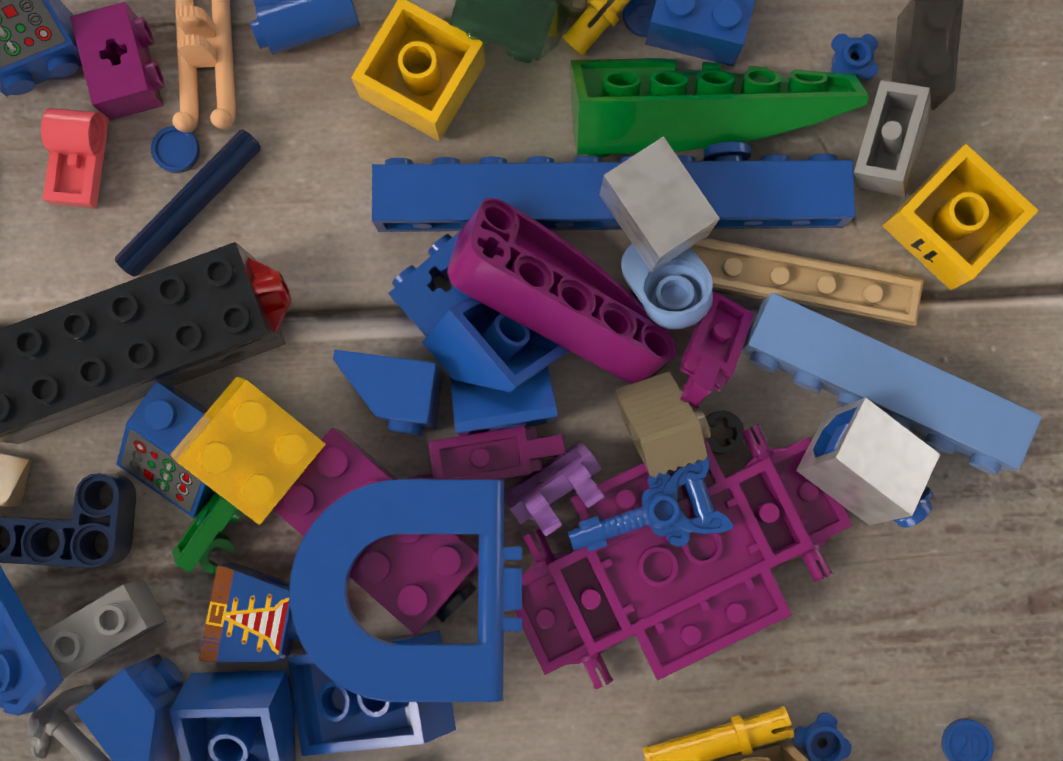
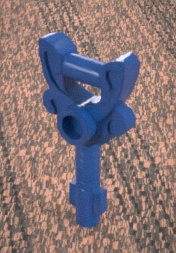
(659, 512)

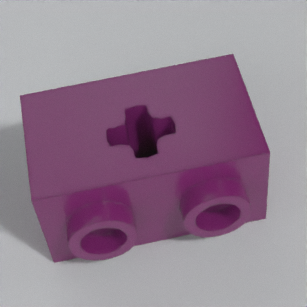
(118, 60)

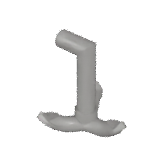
(53, 721)

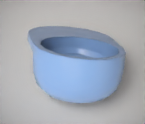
(674, 293)

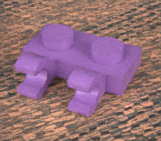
(566, 473)

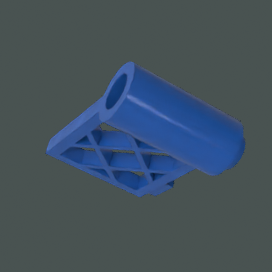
(297, 22)

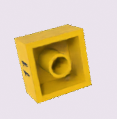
(419, 69)
(960, 218)
(248, 449)

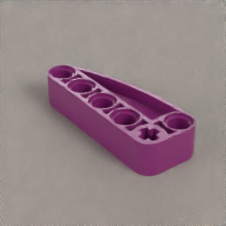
(556, 292)

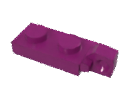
(714, 349)
(492, 454)

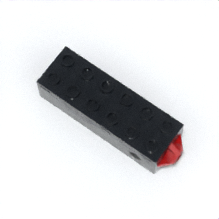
(134, 334)

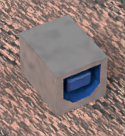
(657, 204)
(868, 462)

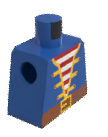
(247, 617)

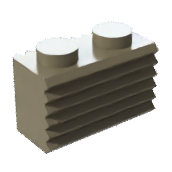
(662, 425)

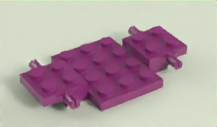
(683, 597)

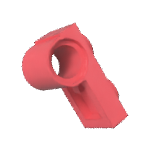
(75, 156)

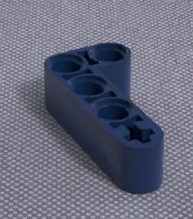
(77, 534)

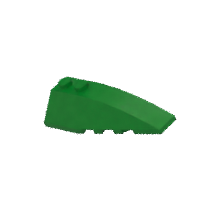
(635, 102)

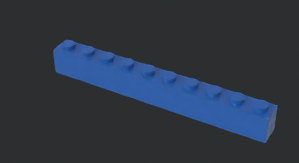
(567, 197)

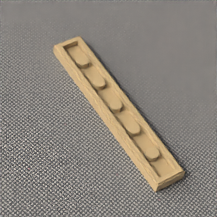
(812, 282)

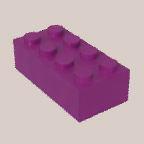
(401, 572)

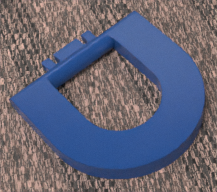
(406, 670)

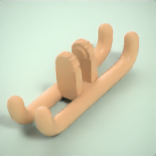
(199, 45)

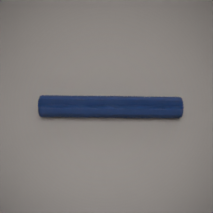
(187, 203)

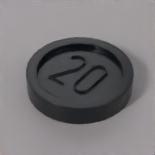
(456, 602)

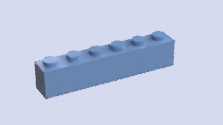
(909, 390)

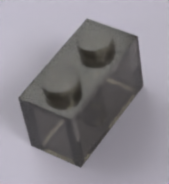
(928, 46)

